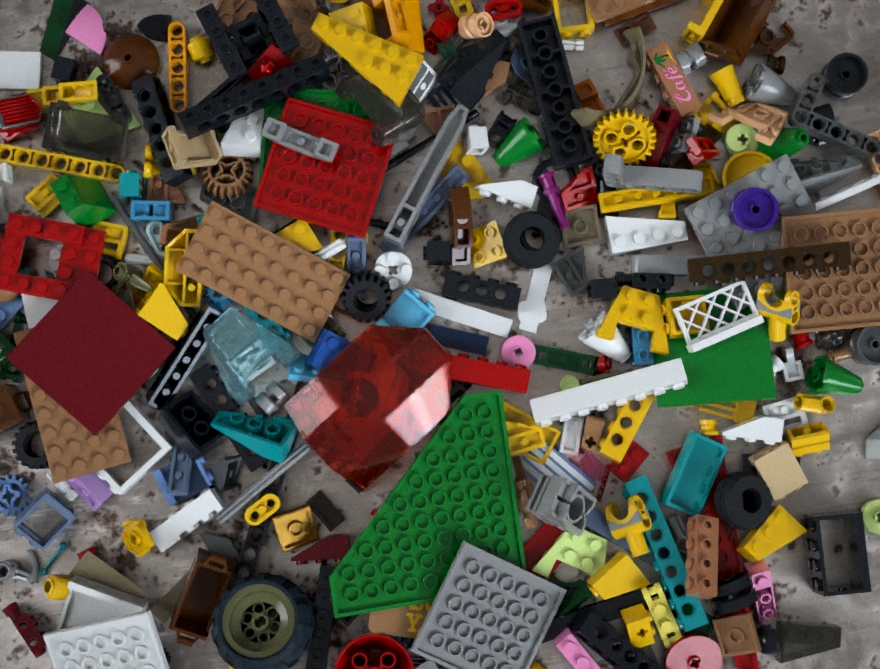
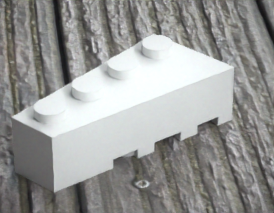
(640, 234)
(188, 519)

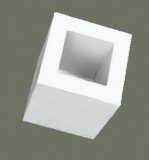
(475, 140)

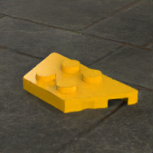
(470, 166)

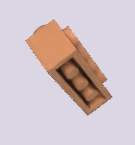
(702, 556)

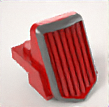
(18, 116)

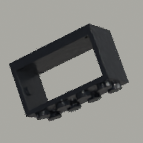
(855, 551)

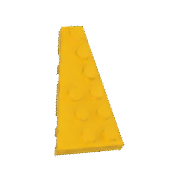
(376, 59)

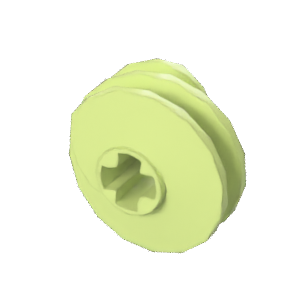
(747, 135)
(869, 514)

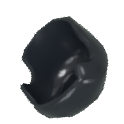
(767, 639)

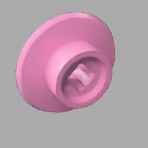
(523, 343)

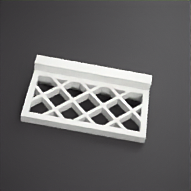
(725, 331)

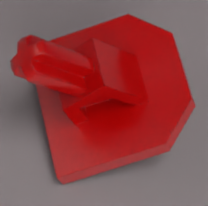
(269, 62)

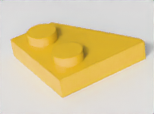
(524, 437)

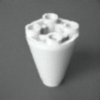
(615, 349)

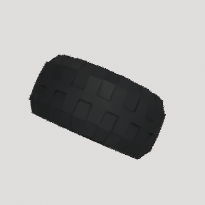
(522, 256)
(756, 497)

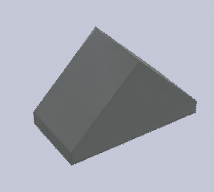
(226, 472)

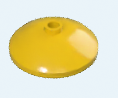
(743, 164)

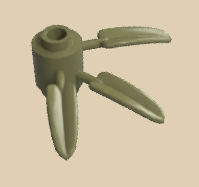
(132, 276)

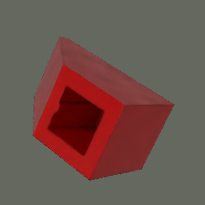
(442, 28)

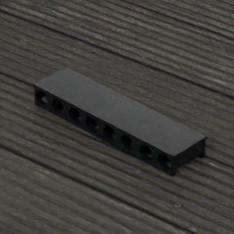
(554, 92)

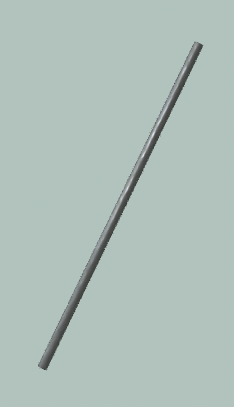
(154, 258)

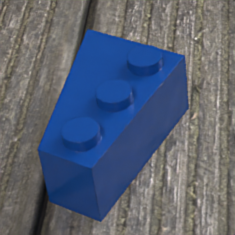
(326, 348)

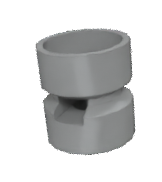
(691, 58)
(267, 403)

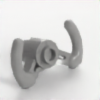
(10, 569)

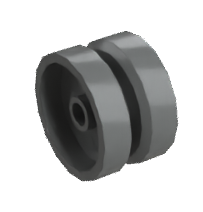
(865, 345)

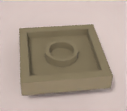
(583, 227)

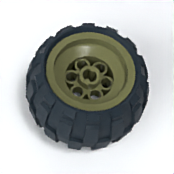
(241, 602)

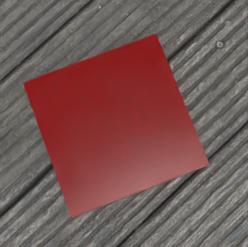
(322, 192)

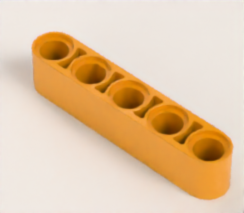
(176, 60)

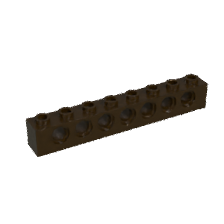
(839, 250)

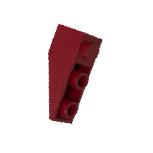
(665, 123)
(331, 547)

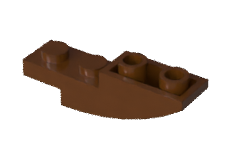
(461, 225)

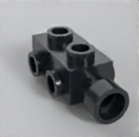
(649, 281)

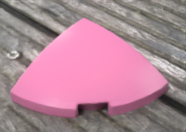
(88, 29)

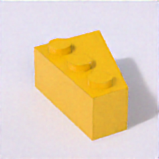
(302, 236)
(773, 534)

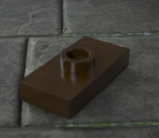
(325, 510)

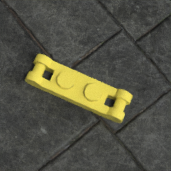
(661, 614)

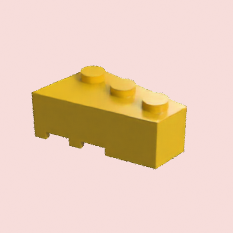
(357, 15)

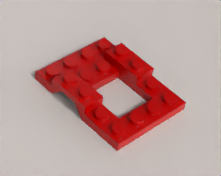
(80, 252)

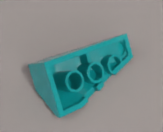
(265, 436)

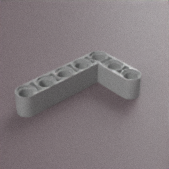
(650, 178)

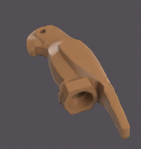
(523, 491)

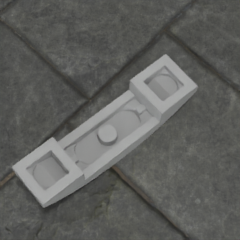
(299, 141)

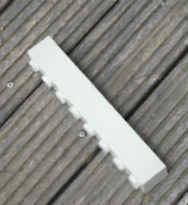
(608, 392)

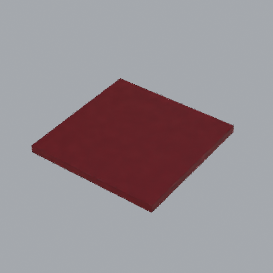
(91, 353)

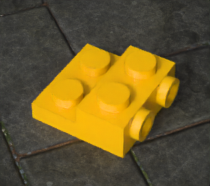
(671, 326)

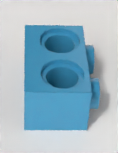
(152, 211)
(640, 346)

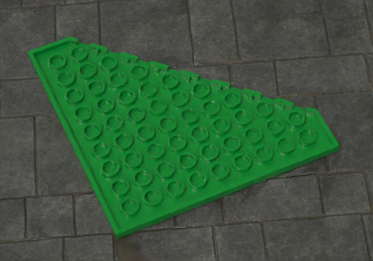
(449, 494)

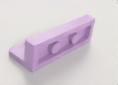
(91, 489)

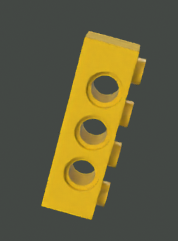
(617, 452)

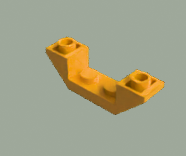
(397, 20)

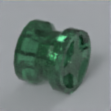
(446, 48)

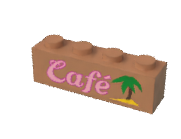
(672, 80)

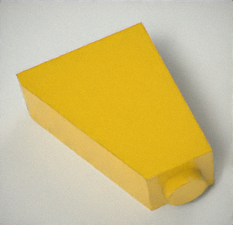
(617, 577)

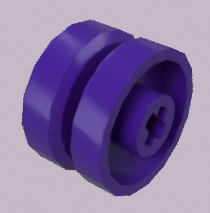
(765, 205)

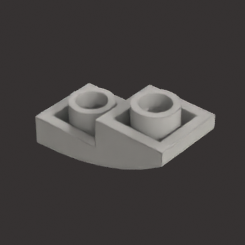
(687, 129)

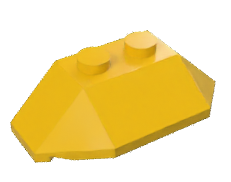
(181, 287)

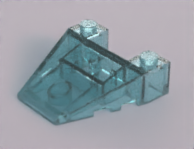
(241, 346)

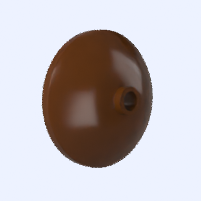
(143, 59)

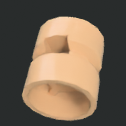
(475, 25)

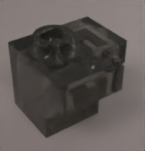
(830, 339)

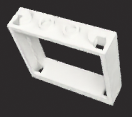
(156, 434)

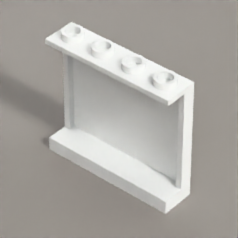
(96, 602)

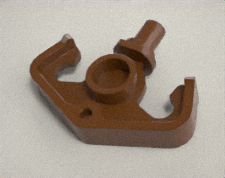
(767, 41)

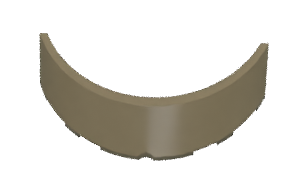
(589, 117)

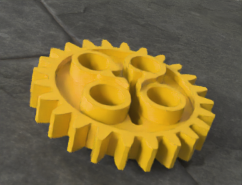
(625, 137)

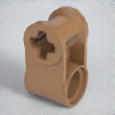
(592, 428)

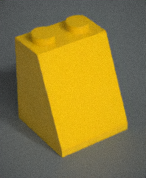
(162, 312)

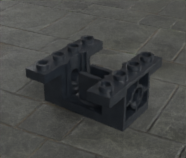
(234, 43)

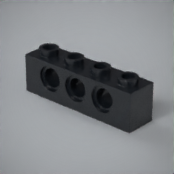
(511, 290)

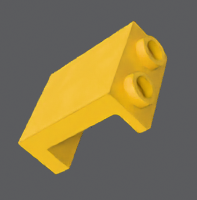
(694, 32)

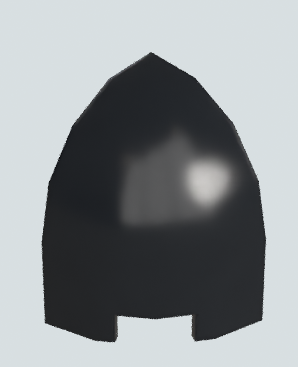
(155, 27)

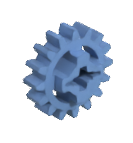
(8, 488)

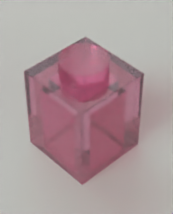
(591, 467)

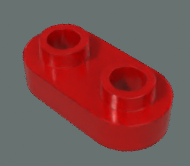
(503, 9)

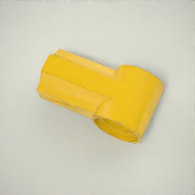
(814, 404)

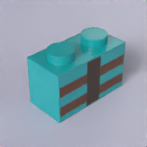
(132, 186)

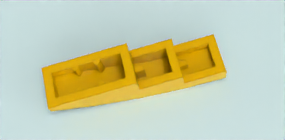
(71, 92)

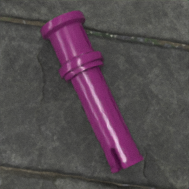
(551, 191)

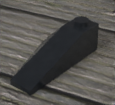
(470, 74)

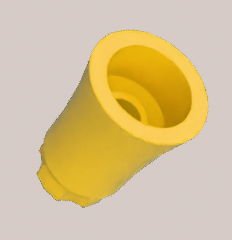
(728, 85)

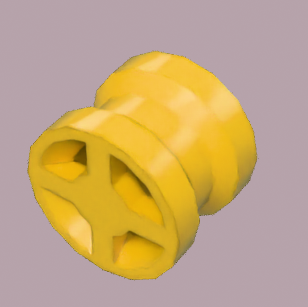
(709, 427)

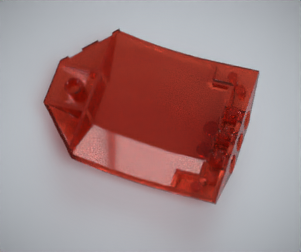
(374, 401)

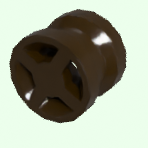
(777, 64)

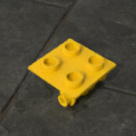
(487, 245)

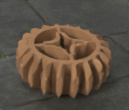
(226, 179)

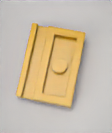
(43, 198)

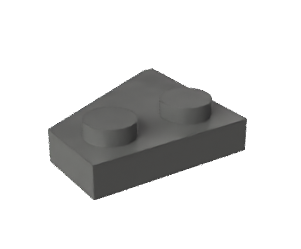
(572, 271)

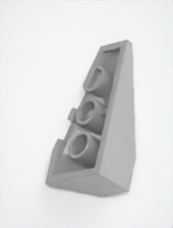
(822, 173)

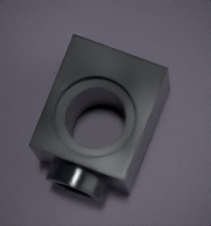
(64, 70)

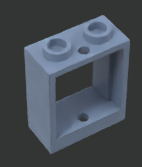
(56, 503)

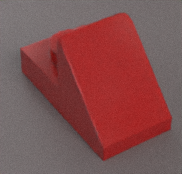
(700, 149)

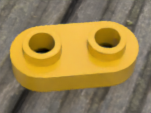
(263, 509)

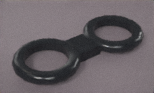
(544, 204)

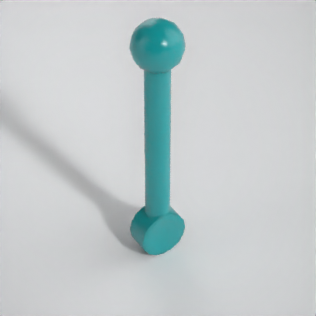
(43, 571)

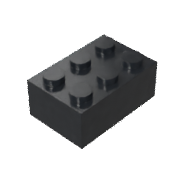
(190, 425)

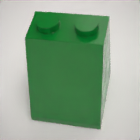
(83, 199)

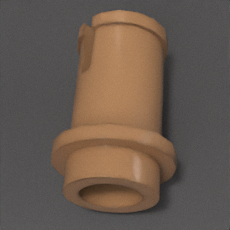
(839, 355)

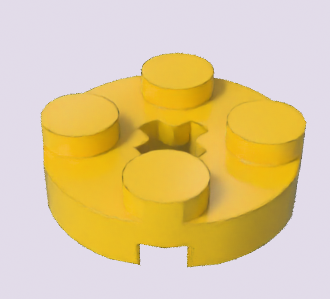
(137, 537)

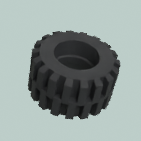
(360, 309)
(24, 449)

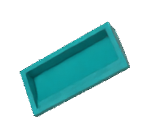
(693, 474)

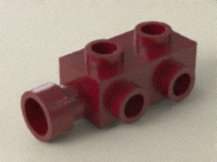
(30, 633)

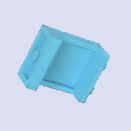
(408, 311)

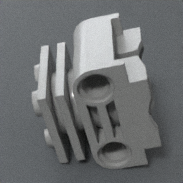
(561, 503)

